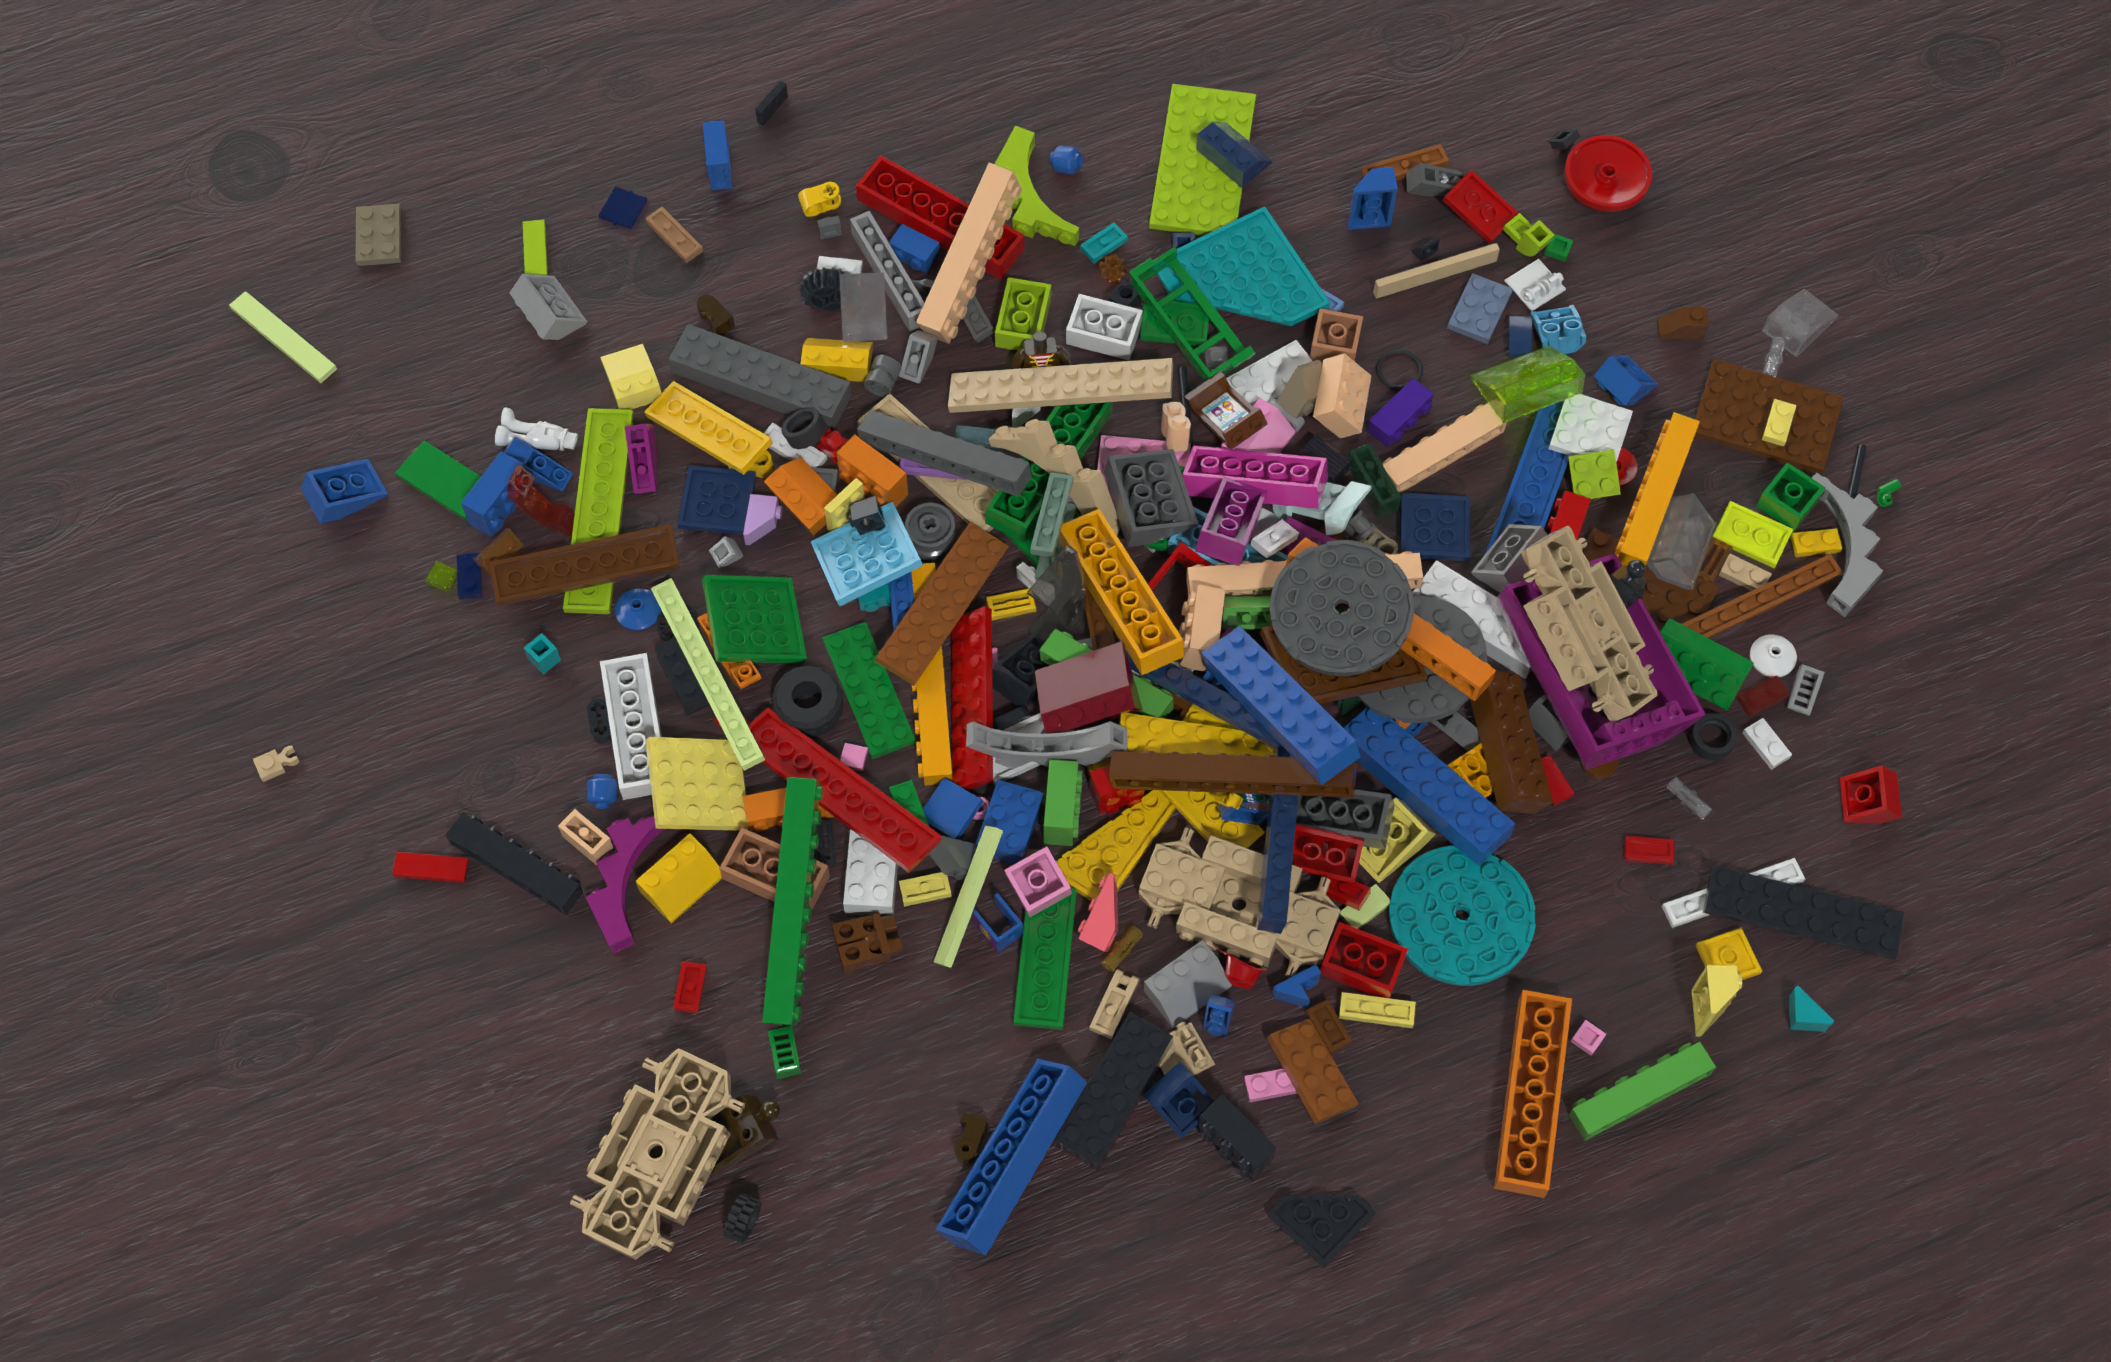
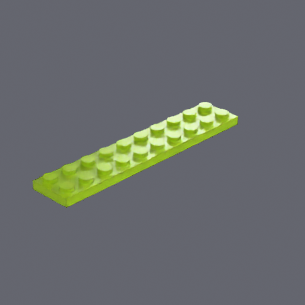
(600, 497)

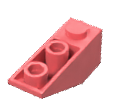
(1102, 922)

